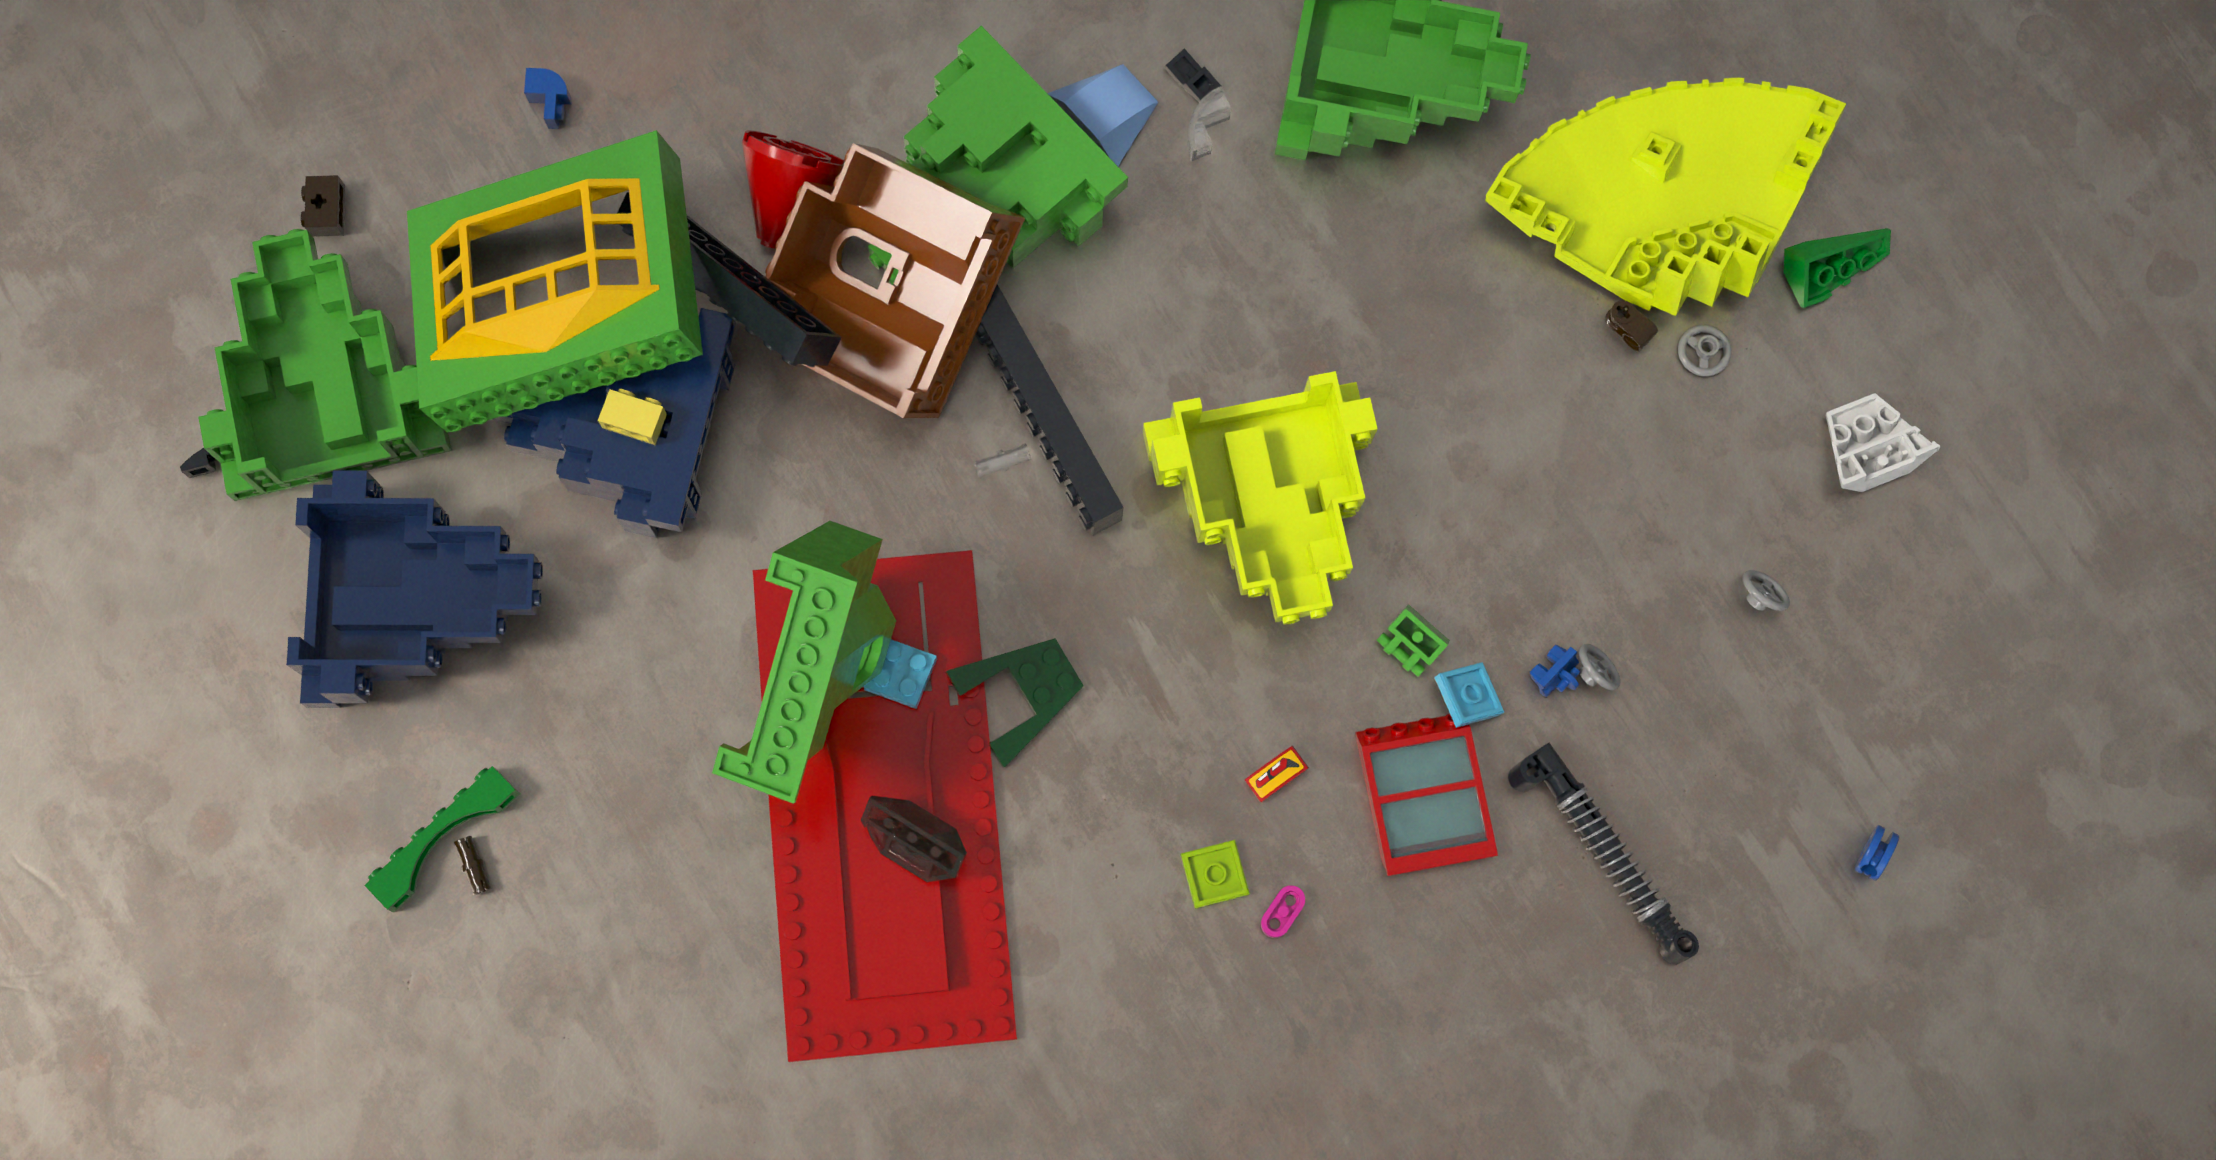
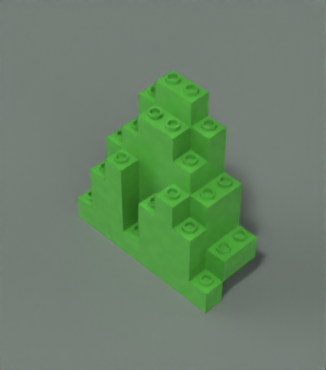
(1388, 66)
(1012, 148)
(311, 379)

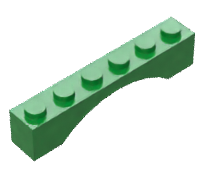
(398, 878)

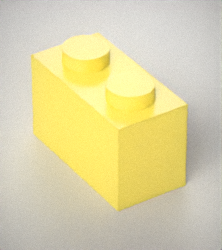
(632, 416)

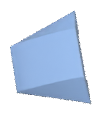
(1108, 109)

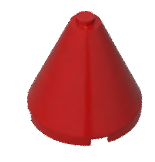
(775, 175)

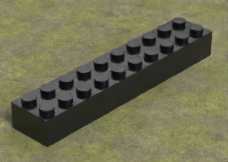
(754, 299)
(1048, 416)

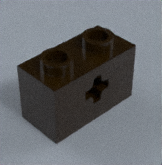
(330, 218)

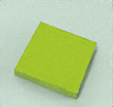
(1214, 874)

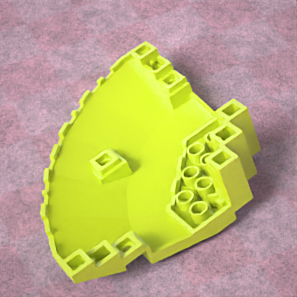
(1677, 219)

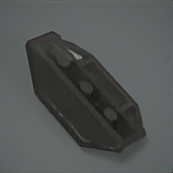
(914, 838)

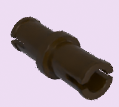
(472, 865)

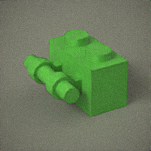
(1416, 634)

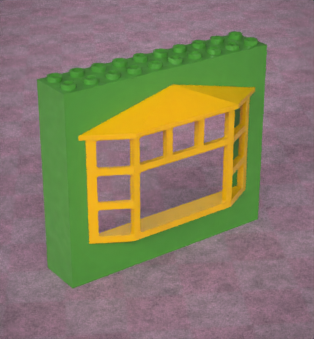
(571, 338)

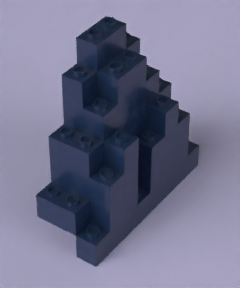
(647, 481)
(397, 589)

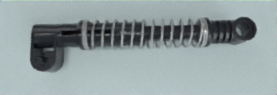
(1574, 801)

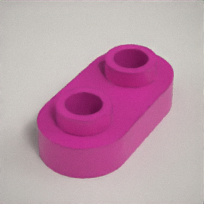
(1282, 912)

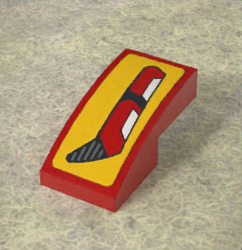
(1276, 773)

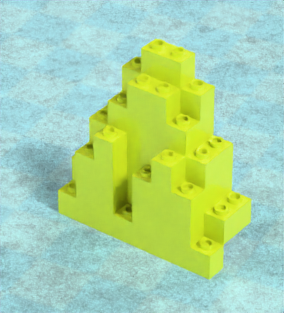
(1272, 486)

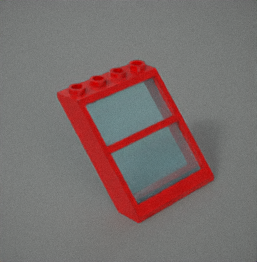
(1425, 794)

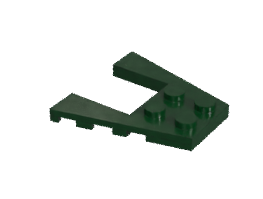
(1044, 680)

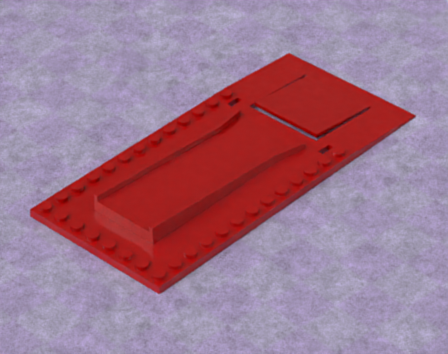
(864, 943)

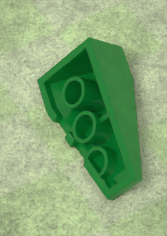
(1826, 263)

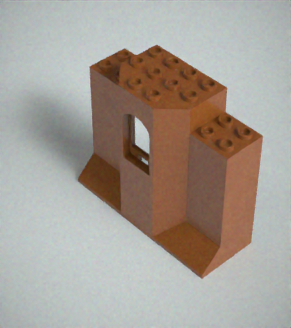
(910, 335)

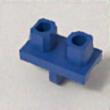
(1560, 675)

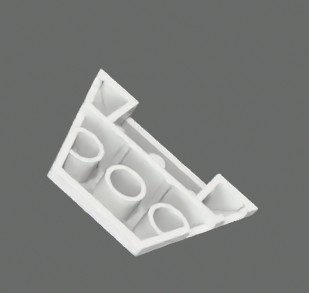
(1874, 443)

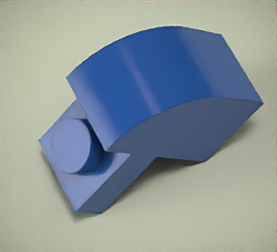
(547, 88)

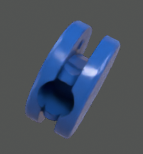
(1876, 853)

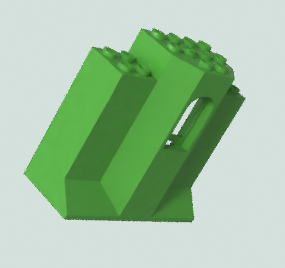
(825, 654)

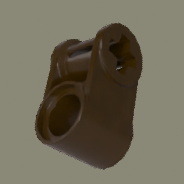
(1632, 327)

